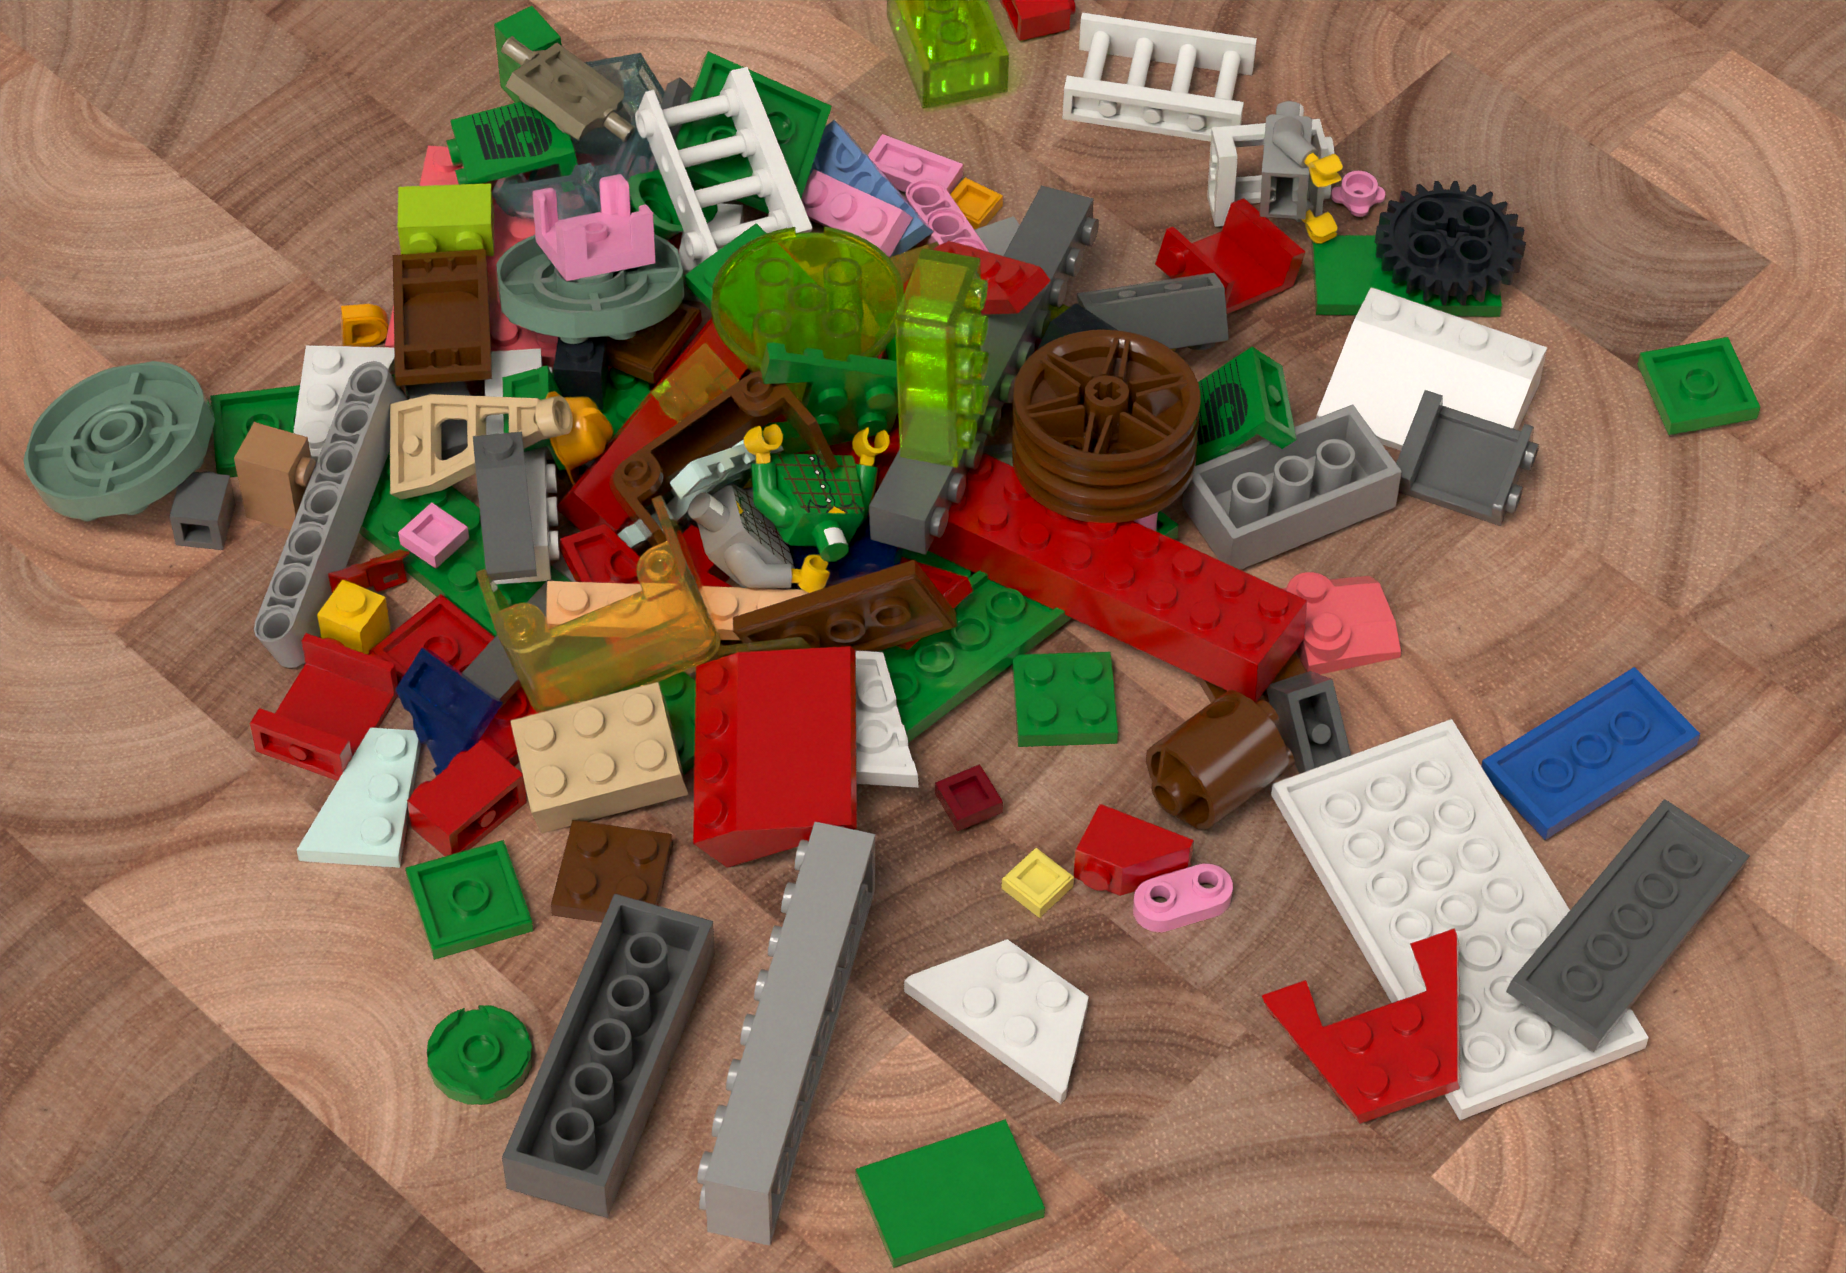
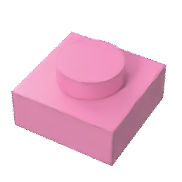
(433, 535)

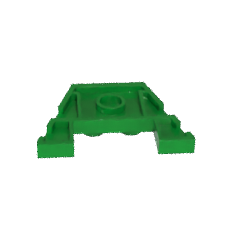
(837, 393)

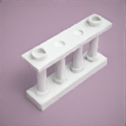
(1156, 109)
(752, 140)

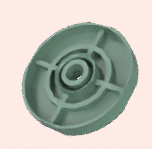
(593, 306)
(119, 440)

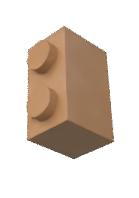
(273, 474)

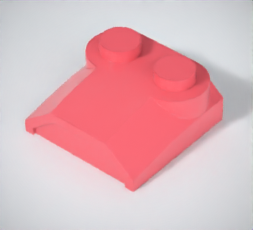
(1344, 623)

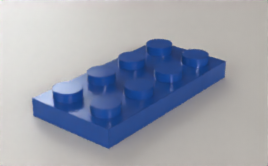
(1590, 753)

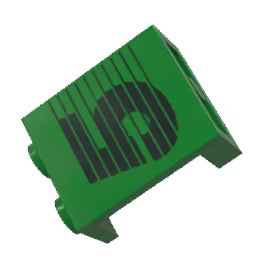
(507, 143)
(1242, 401)

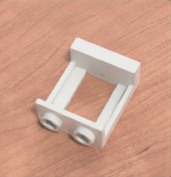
(1227, 188)

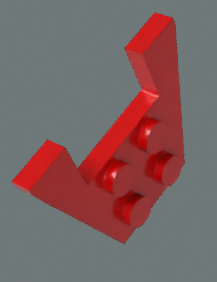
(1391, 1052)

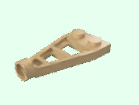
(416, 435)

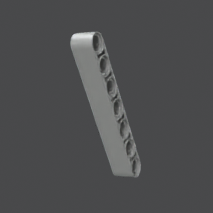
(329, 513)

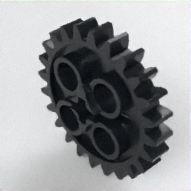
(1449, 242)

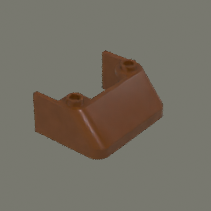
(705, 432)

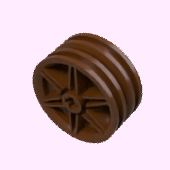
(1105, 426)

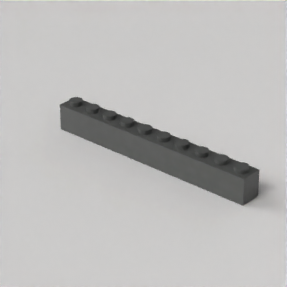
(917, 494)

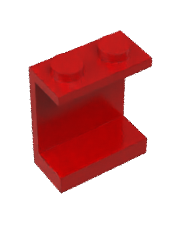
(1246, 256)
(327, 708)

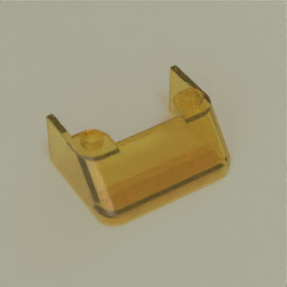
(618, 645)

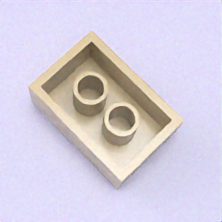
(599, 757)

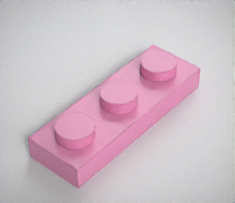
(854, 211)

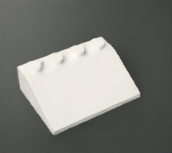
(1410, 348)

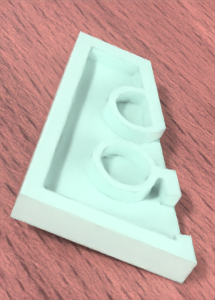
(368, 807)

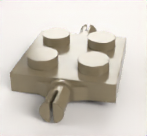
(566, 90)

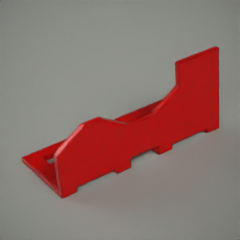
(373, 571)

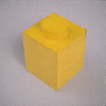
(355, 617)

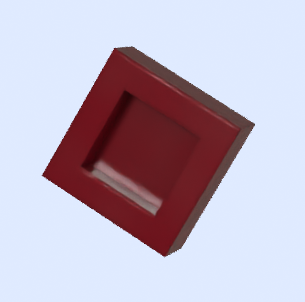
(968, 797)

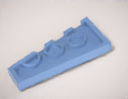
(847, 162)

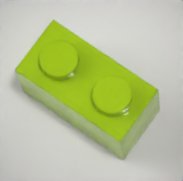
(445, 218)

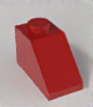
(1125, 851)

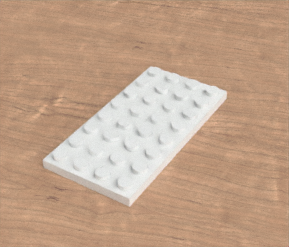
(1425, 846)

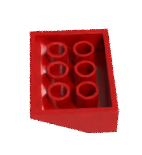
(773, 750)

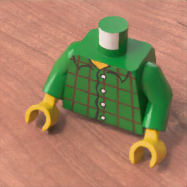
(807, 498)

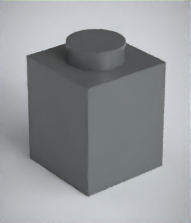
(203, 511)

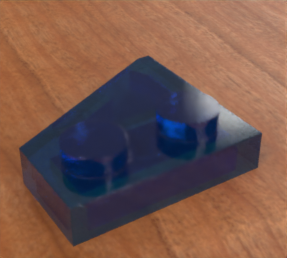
(445, 707)

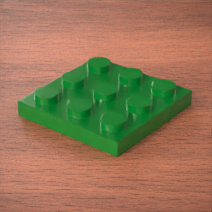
(794, 117)

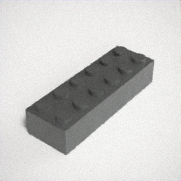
(609, 1056)

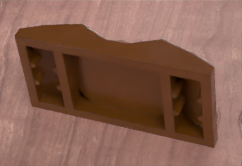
(441, 317)

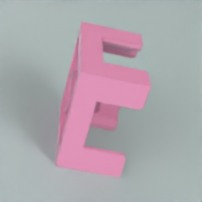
(598, 240)

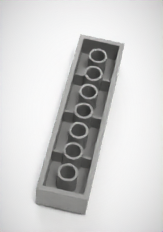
(788, 1034)

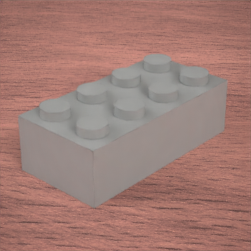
(1280, 498)

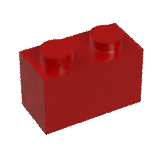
(466, 800)

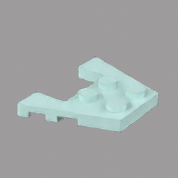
(700, 476)

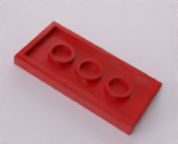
(458, 641)

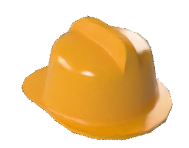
(587, 437)

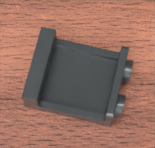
(1464, 461)

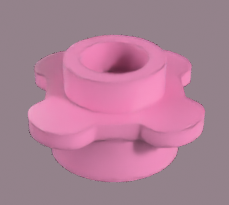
(1358, 192)

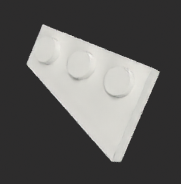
(323, 383)
(880, 736)

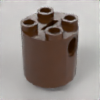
(1217, 759)

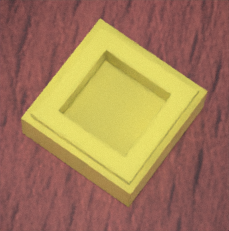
(1037, 882)

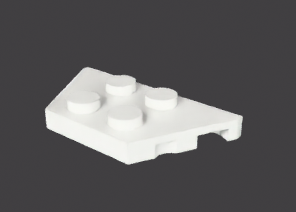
(1010, 1010)

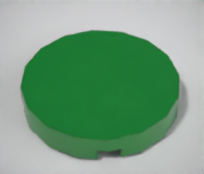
(479, 1055)

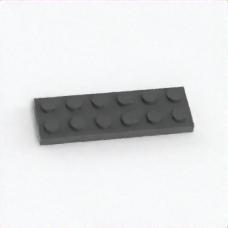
(1627, 925)

